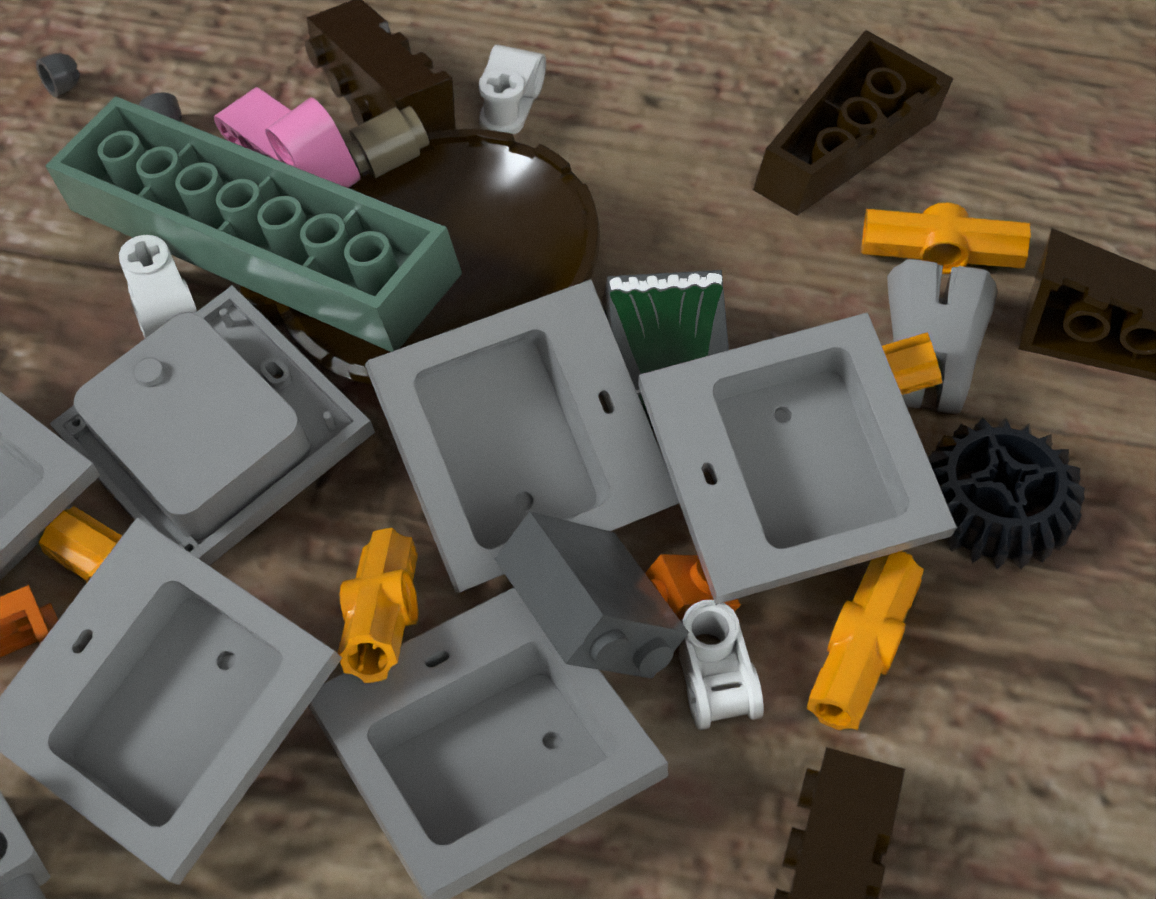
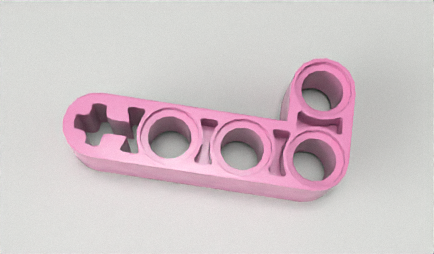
(295, 137)

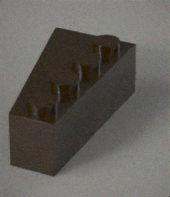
(377, 68)
(850, 121)
(1092, 308)
(846, 829)

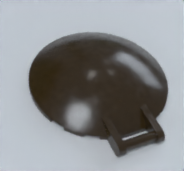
(513, 221)

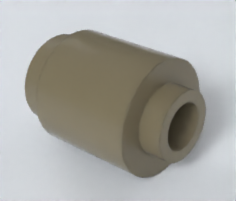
(387, 141)

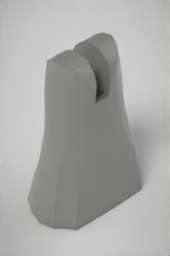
(952, 322)

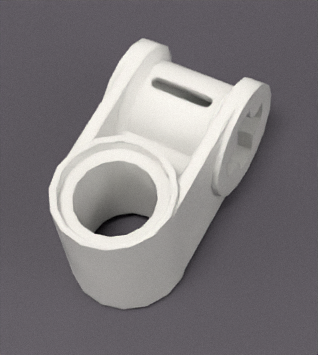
(510, 87)
(154, 282)
(718, 676)

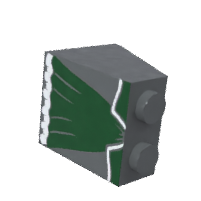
(665, 319)

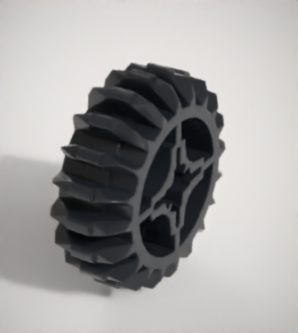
(1010, 480)

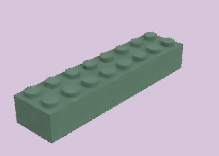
(259, 222)

